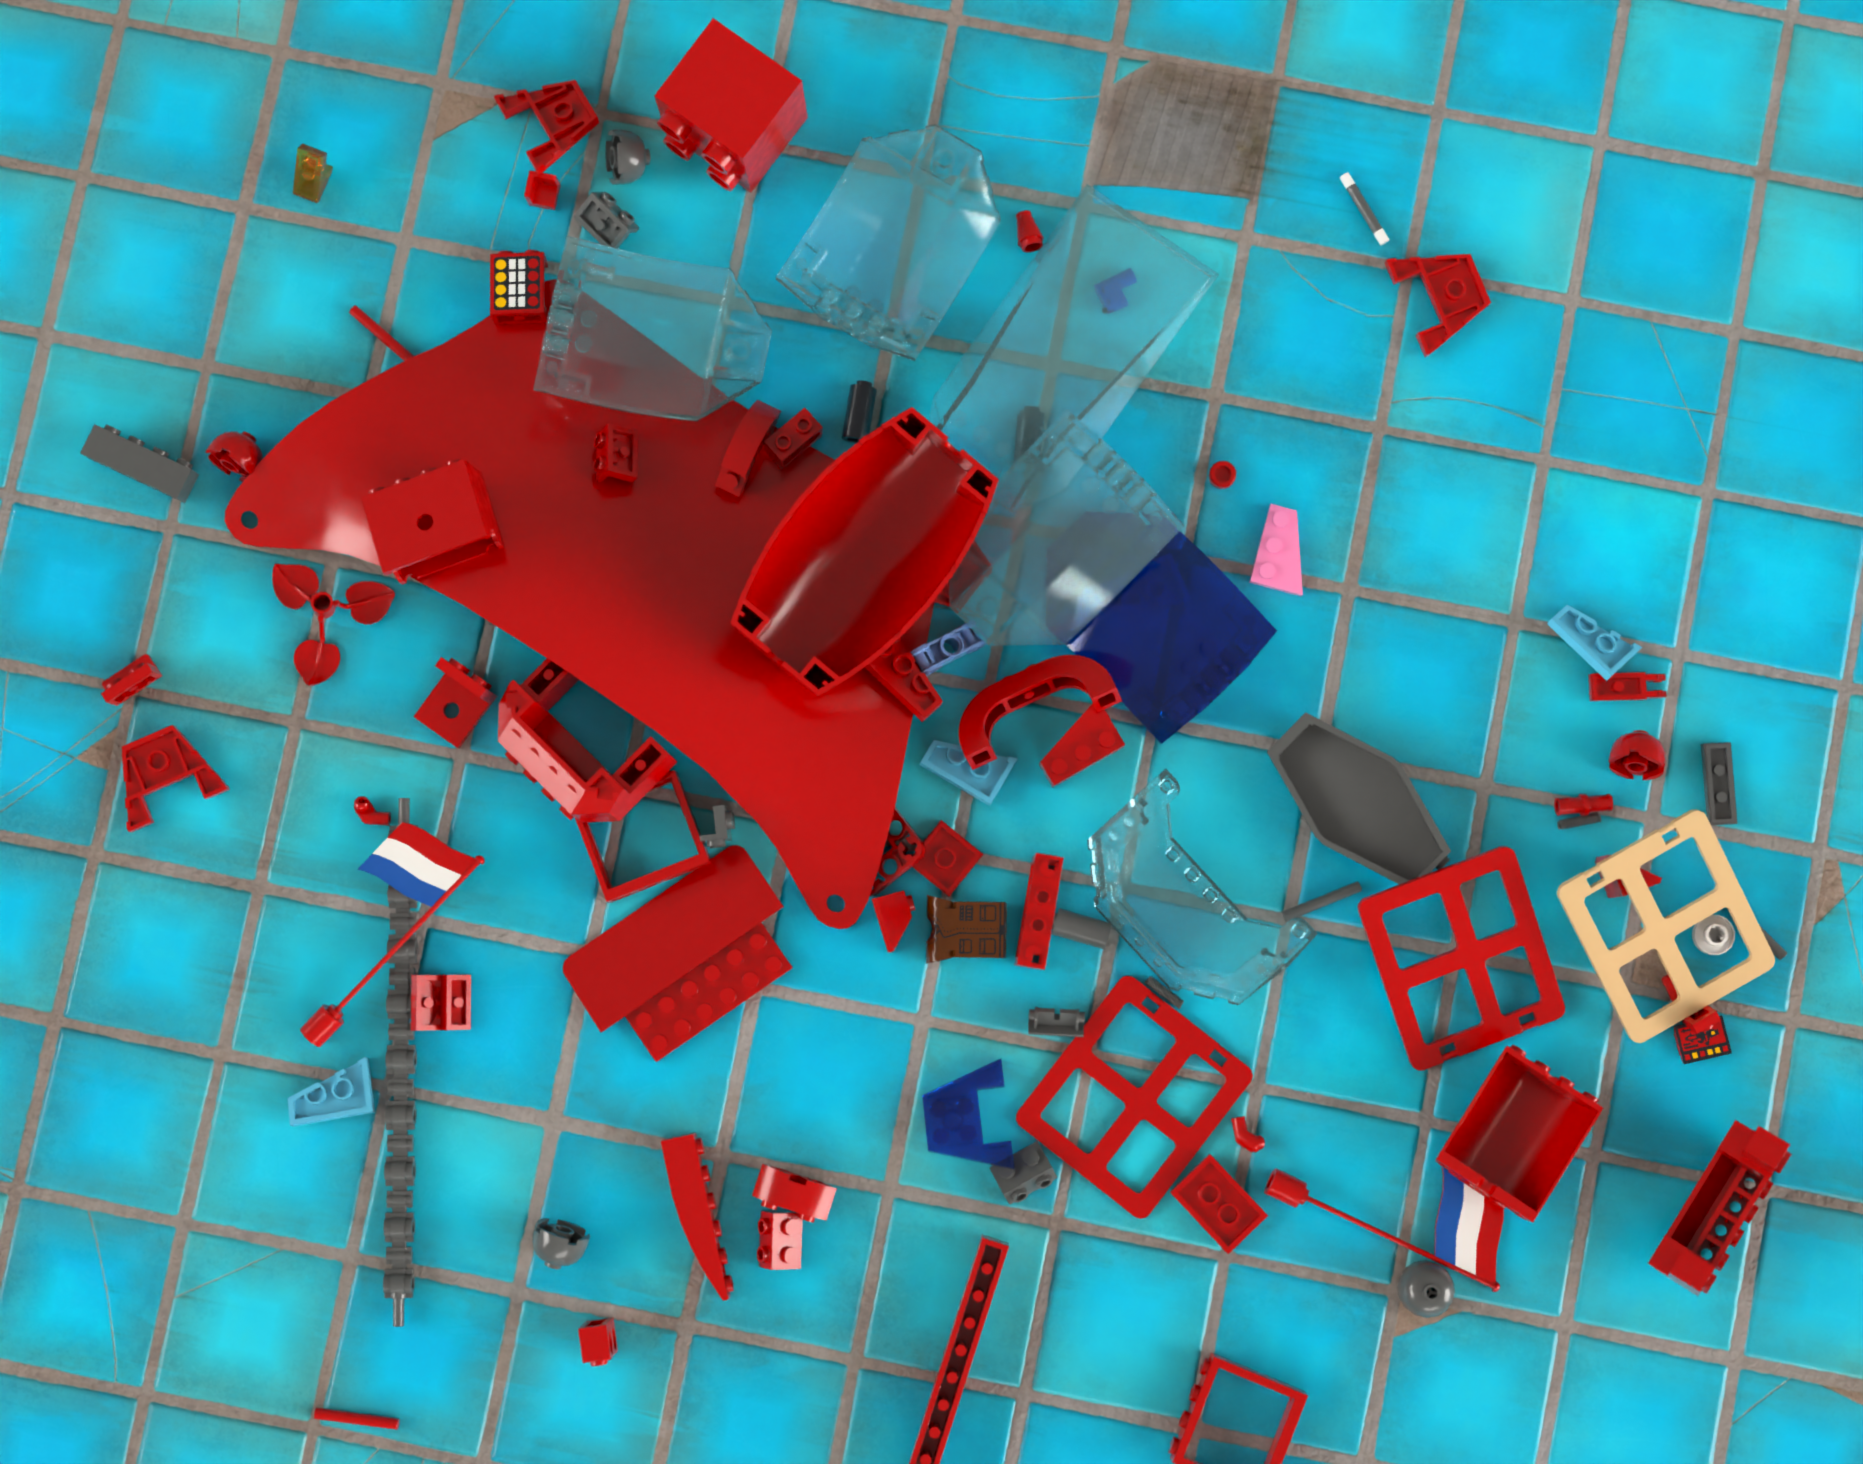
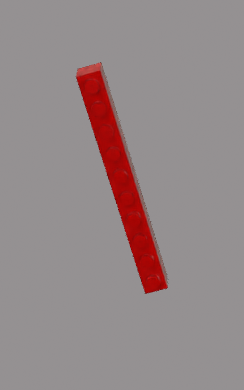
(959, 1351)

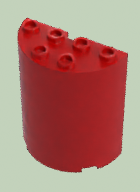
(1519, 1134)

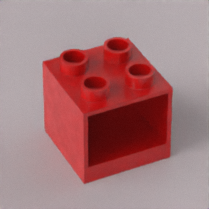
(730, 107)

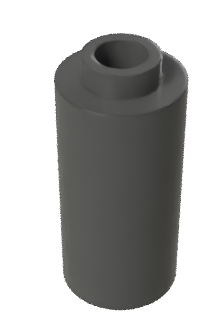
(1081, 928)

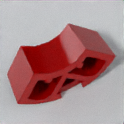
(794, 1192)

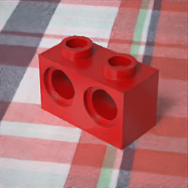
(793, 438)
(598, 1341)

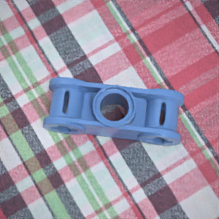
(933, 656)

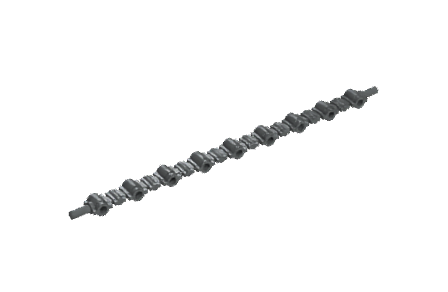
(400, 1112)

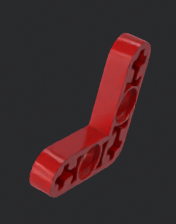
(898, 853)

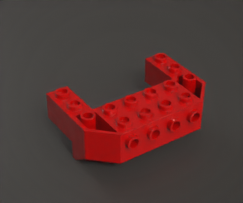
(562, 762)
(1739, 1157)

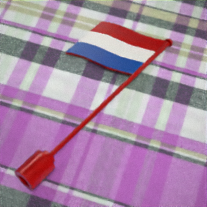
(417, 868)
(1465, 1225)

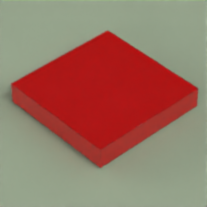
(946, 858)

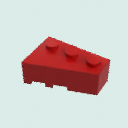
(1082, 746)

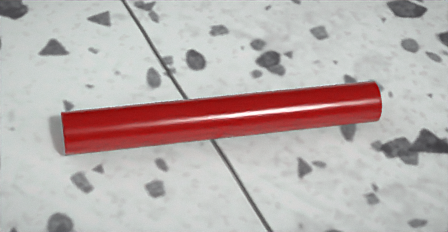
(380, 333)
(356, 1418)

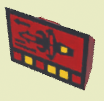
(1704, 1045)

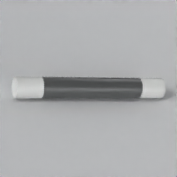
(1364, 208)

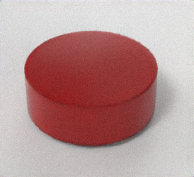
(1222, 474)

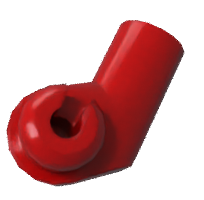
(368, 814)
(1245, 1138)

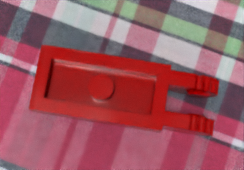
(1624, 687)

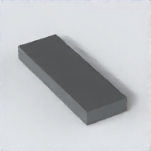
(1719, 783)

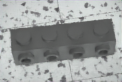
(140, 463)

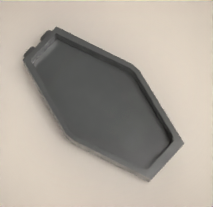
(1358, 801)

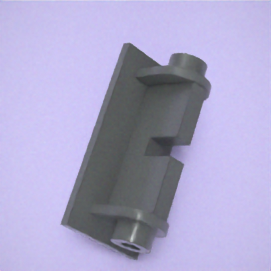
(1067, 1023)

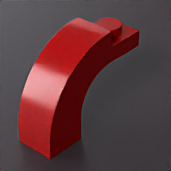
(745, 446)

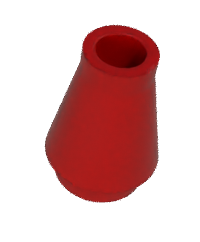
(1028, 233)

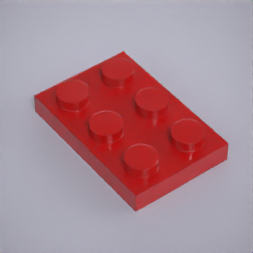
(1218, 1203)

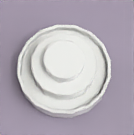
(1713, 935)

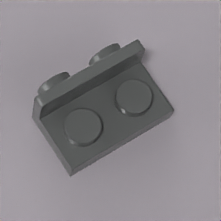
(605, 219)

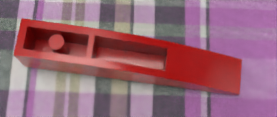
(694, 1207)

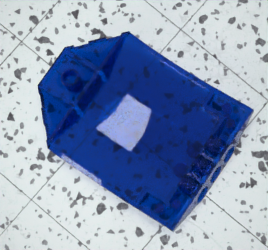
(1174, 637)

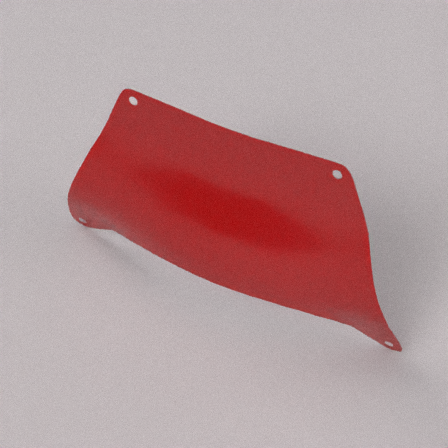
(614, 579)

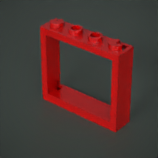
(657, 877)
(1038, 911)
(1200, 1393)

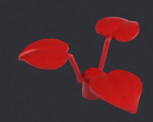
(299, 583)

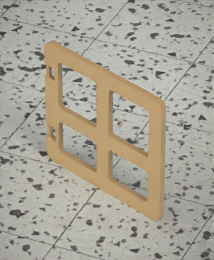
(1660, 931)

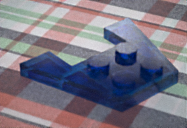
(955, 1119)

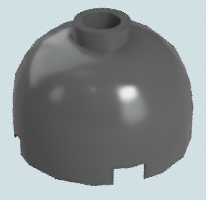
(625, 157)
(559, 1243)
(1416, 1281)

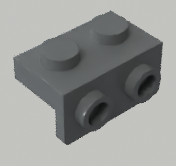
(724, 822)
(1030, 1173)

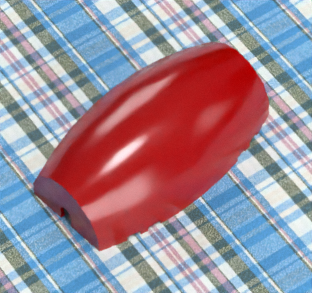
(864, 552)

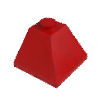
(893, 916)

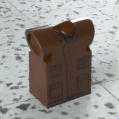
(966, 929)

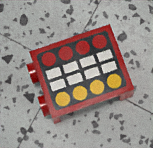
(518, 287)

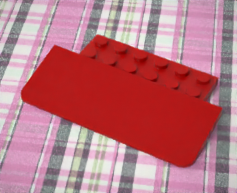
(683, 955)

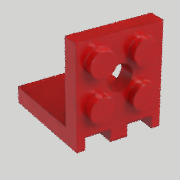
(456, 687)

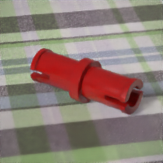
(1583, 804)

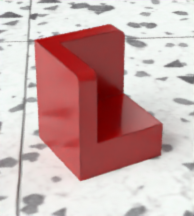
(542, 190)

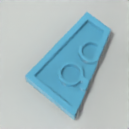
(1595, 645)
(951, 765)
(338, 1097)

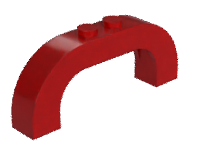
(1025, 688)

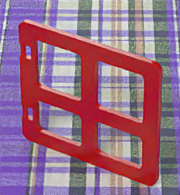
(1468, 955)
(1138, 1101)

